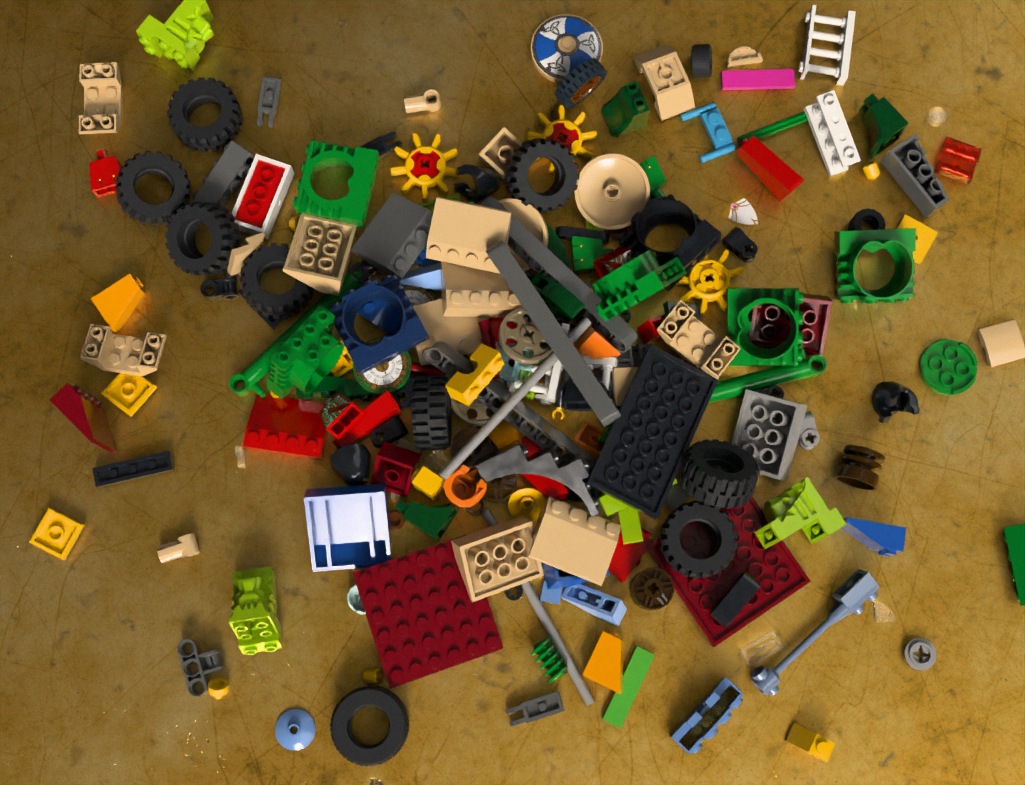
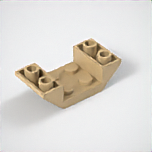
(666, 81)
(101, 98)
(696, 341)
(122, 352)

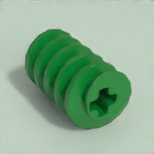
(549, 659)

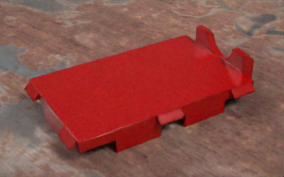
(628, 556)

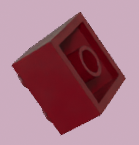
(395, 468)

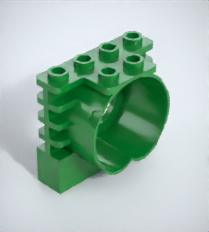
(355, 204)
(897, 242)
(634, 283)
(739, 305)
(305, 355)

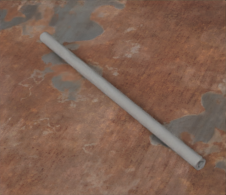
(497, 417)
(550, 629)

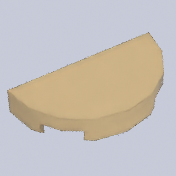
(743, 56)

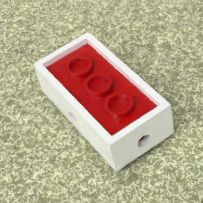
(262, 195)

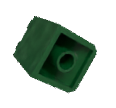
(626, 111)
(882, 123)
(429, 519)

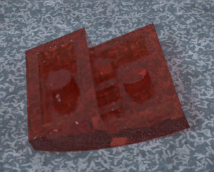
(957, 160)

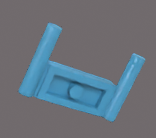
(715, 128)

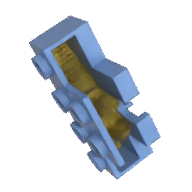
(707, 716)

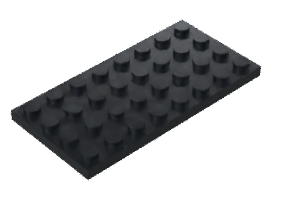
(653, 432)

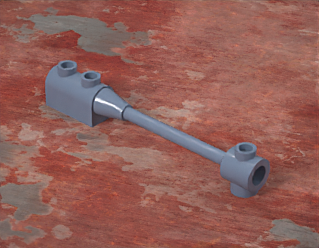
(848, 600)

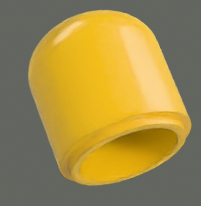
(871, 170)
(369, 676)

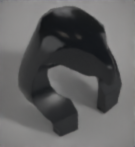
(485, 181)
(893, 398)
(352, 464)

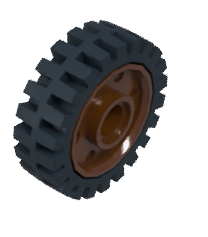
(580, 82)

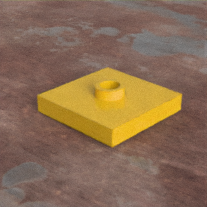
(924, 236)
(128, 392)
(56, 533)

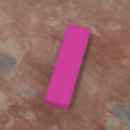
(757, 79)

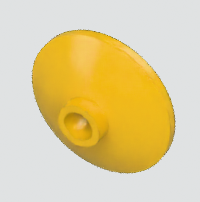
(531, 510)

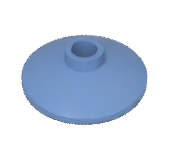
(304, 724)

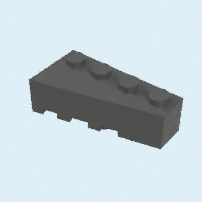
(225, 175)
(915, 175)

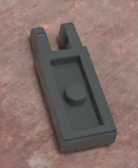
(269, 100)
(537, 708)

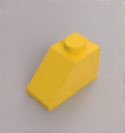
(810, 742)

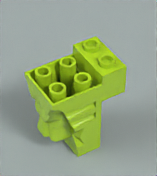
(181, 35)
(798, 509)
(255, 611)

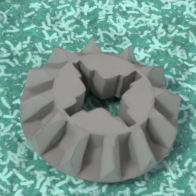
(926, 647)

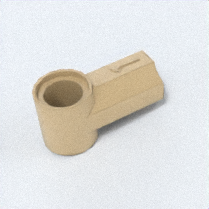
(420, 102)
(183, 547)

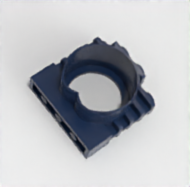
(370, 356)

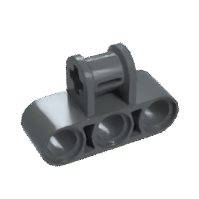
(207, 663)

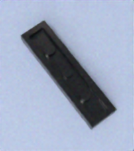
(133, 469)

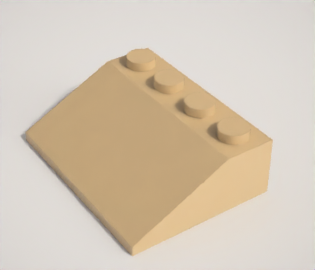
(465, 231)
(321, 253)
(475, 292)
(458, 332)
(574, 540)
(497, 558)

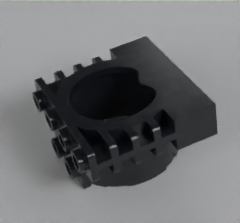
(657, 212)

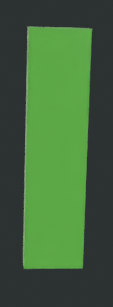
(632, 680)

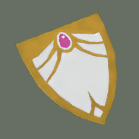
(742, 212)

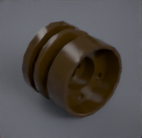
(461, 439)
(860, 467)
(500, 493)
(642, 596)

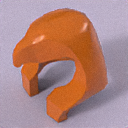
(460, 487)

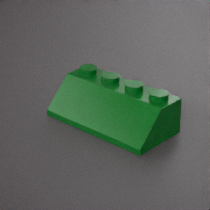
(1015, 539)

